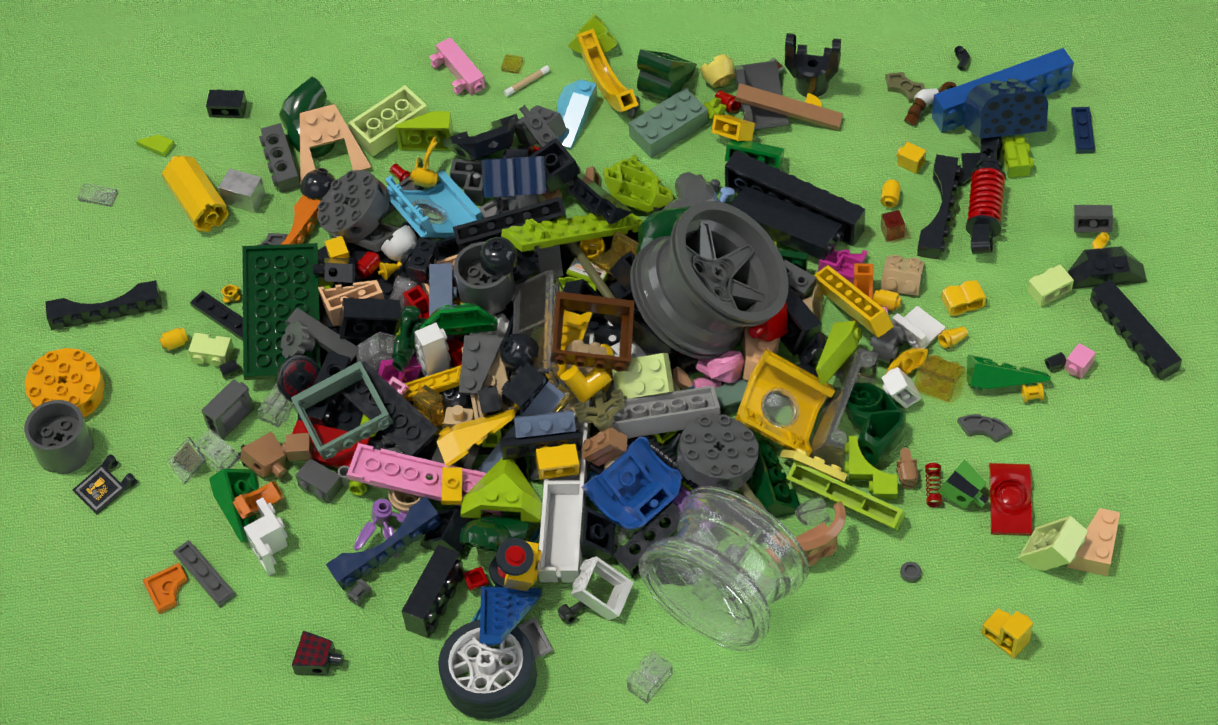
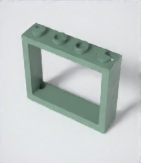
(329, 387)

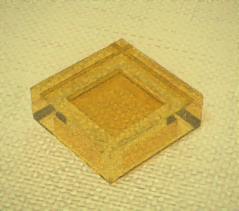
(512, 64)

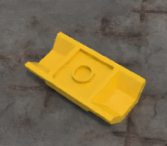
(573, 329)

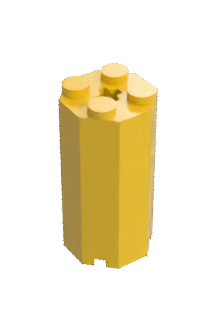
(195, 193)

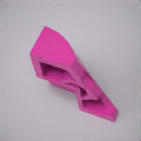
(843, 262)
(409, 374)

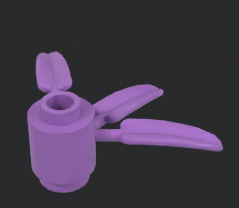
(380, 515)

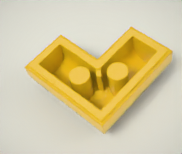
(585, 386)

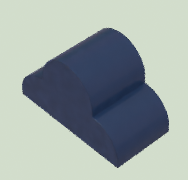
(513, 176)

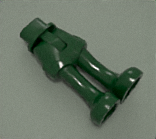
(405, 342)

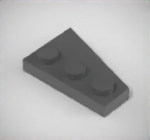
(477, 359)

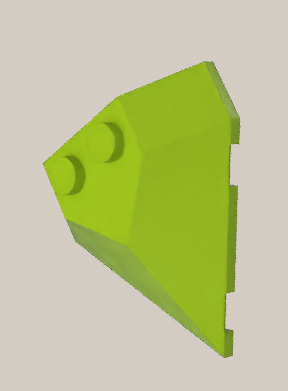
(636, 185)
(503, 490)

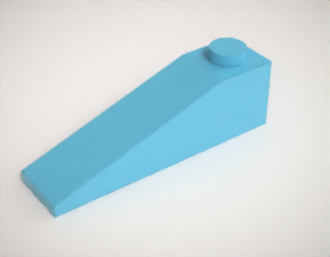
(575, 106)

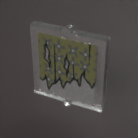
(186, 460)

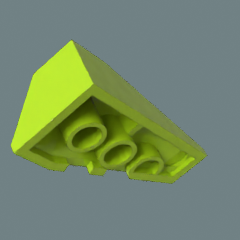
(838, 348)

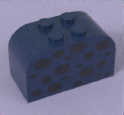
(1005, 109)

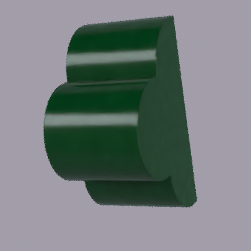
(662, 73)

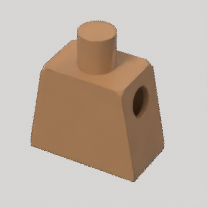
(265, 456)

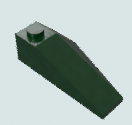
(771, 483)

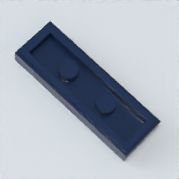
(1082, 130)

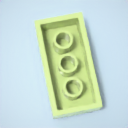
(376, 126)

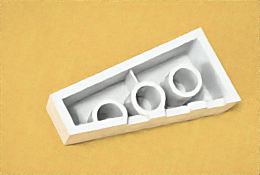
(432, 350)

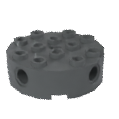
(353, 206)
(717, 452)

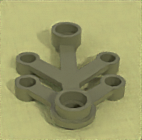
(602, 420)

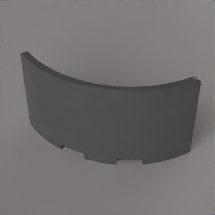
(764, 77)

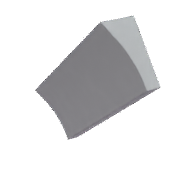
(665, 411)

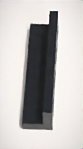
(527, 446)

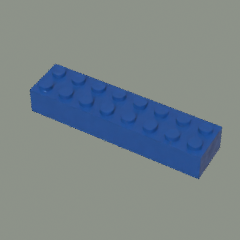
(1044, 73)

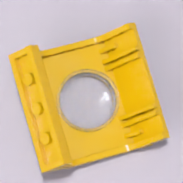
(782, 402)

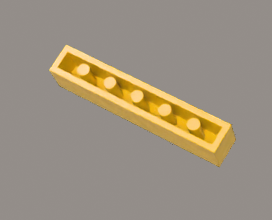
(854, 301)

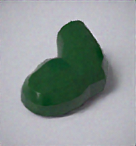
(878, 419)

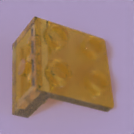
(620, 246)
(938, 377)

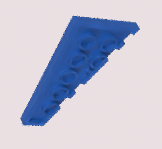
(503, 610)

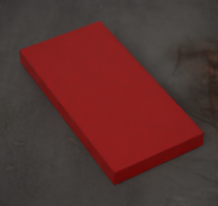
(326, 435)

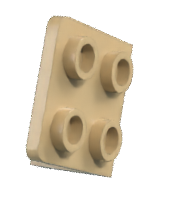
(902, 275)

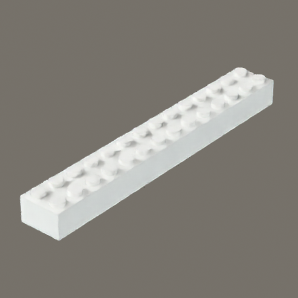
(563, 513)

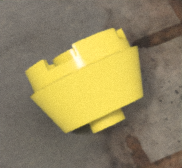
(719, 71)

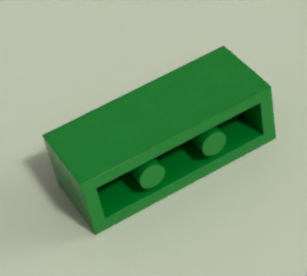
(768, 154)

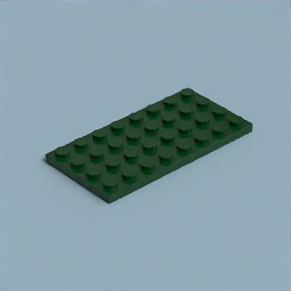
(274, 285)

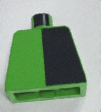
(964, 486)

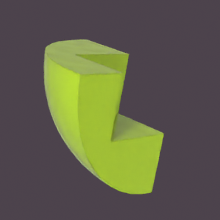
(606, 39)

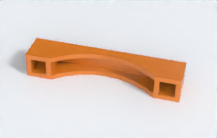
(304, 220)

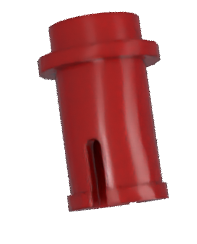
(399, 172)

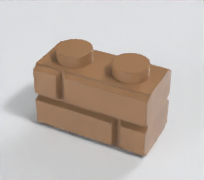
(604, 446)

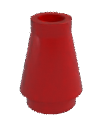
(728, 100)

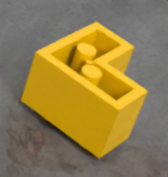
(1008, 631)

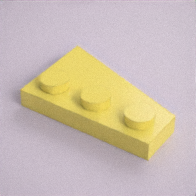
(816, 463)

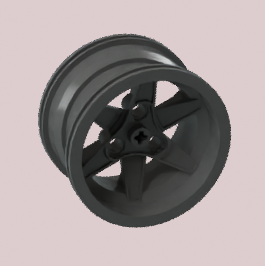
(709, 280)

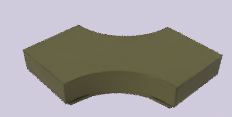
(900, 83)

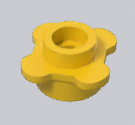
(230, 289)

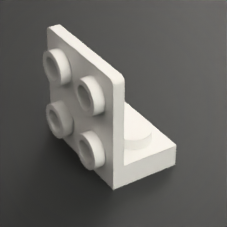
(918, 327)

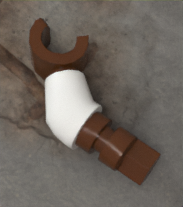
(922, 100)

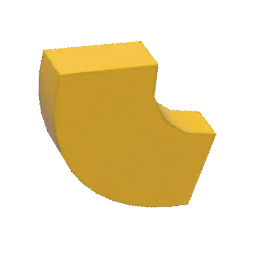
(909, 360)

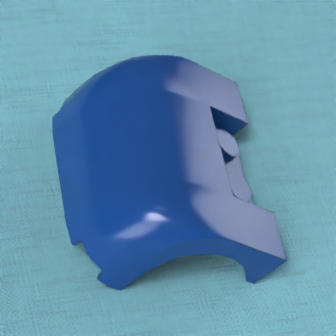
(634, 486)

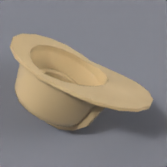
(816, 302)

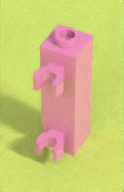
(460, 66)

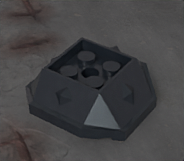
(485, 143)

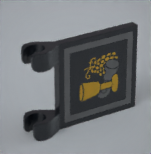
(102, 487)

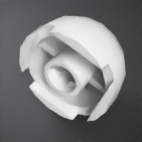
(403, 240)

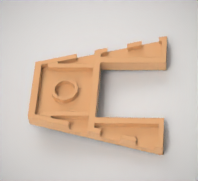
(325, 127)

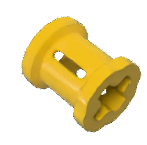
(1032, 392)

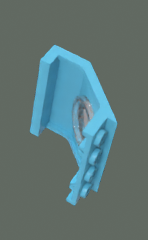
(436, 209)

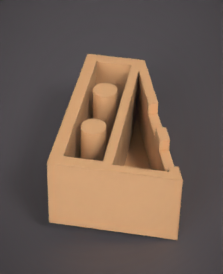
(1099, 542)

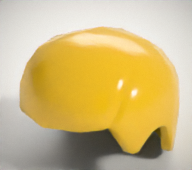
(593, 247)

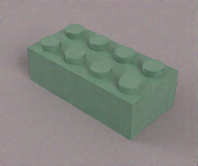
(668, 123)

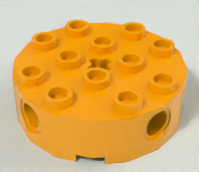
(66, 376)

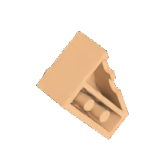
(333, 297)
(753, 350)

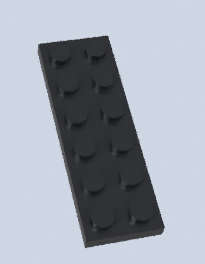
(409, 428)

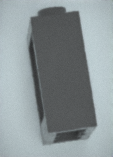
(228, 408)

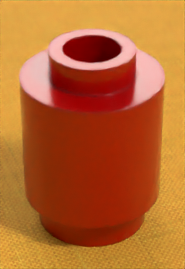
(367, 265)

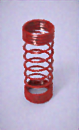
(933, 496)

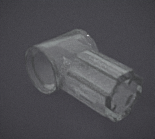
(401, 285)

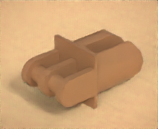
(907, 469)

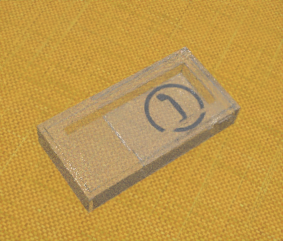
(97, 195)

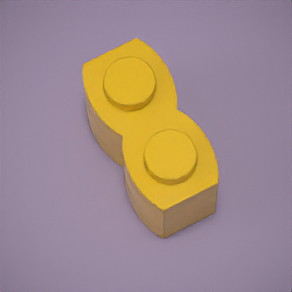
(963, 298)

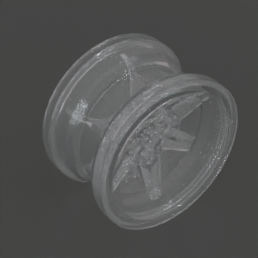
(724, 568)

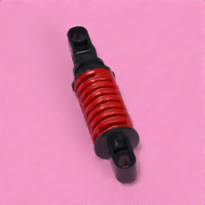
(986, 197)

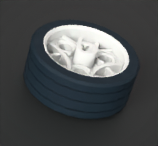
(489, 670)

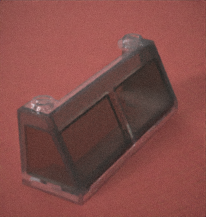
(534, 317)
(828, 440)

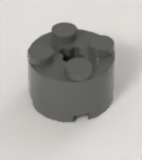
(888, 344)

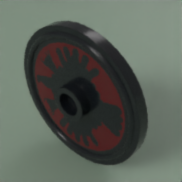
(296, 375)

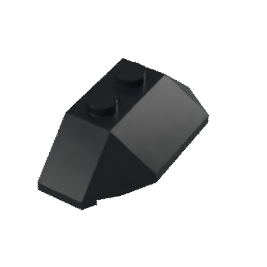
(1102, 264)

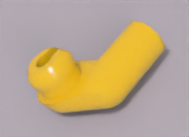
(1100, 241)

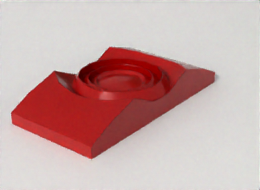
(1010, 499)

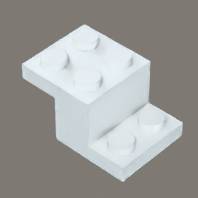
(266, 536)

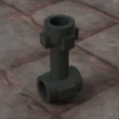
(567, 613)

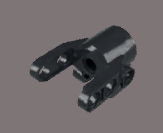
(811, 71)

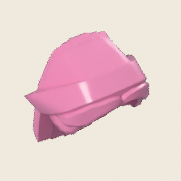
(724, 368)

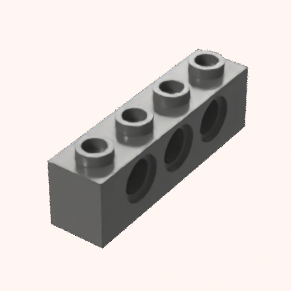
(280, 158)

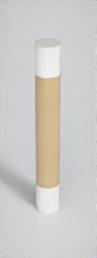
(526, 81)

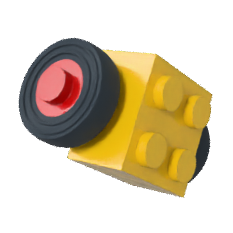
(515, 564)

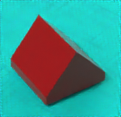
(475, 578)

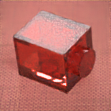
(892, 225)

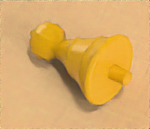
(387, 270)

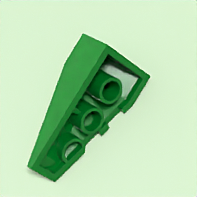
(988, 374)
(228, 485)

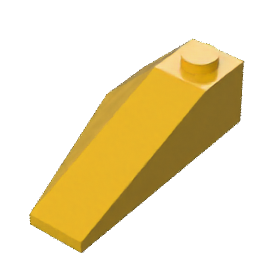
(457, 440)

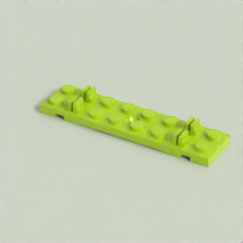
(566, 230)

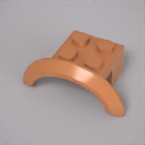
(822, 540)

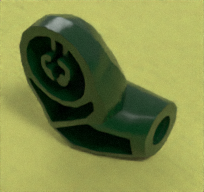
(304, 98)
(658, 225)
(492, 531)

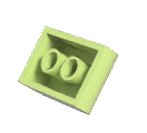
(645, 376)
(1053, 544)

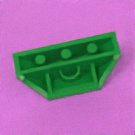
(462, 319)

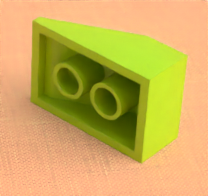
(418, 132)

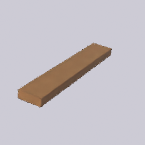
(788, 106)

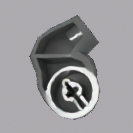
(691, 190)

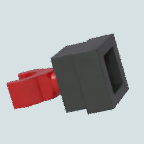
(687, 364)

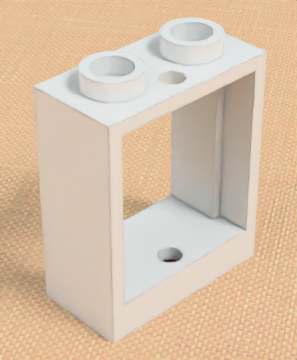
(618, 597)

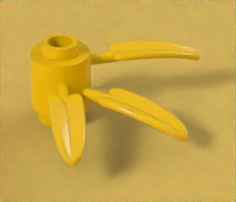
(424, 176)

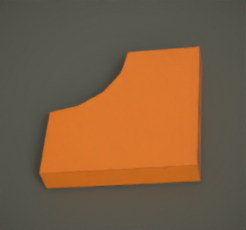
(164, 587)

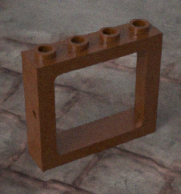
(593, 304)

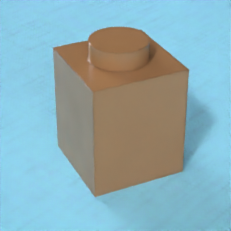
(298, 446)

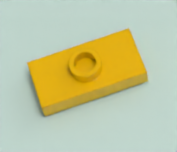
(451, 486)

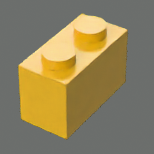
(733, 127)
(557, 461)

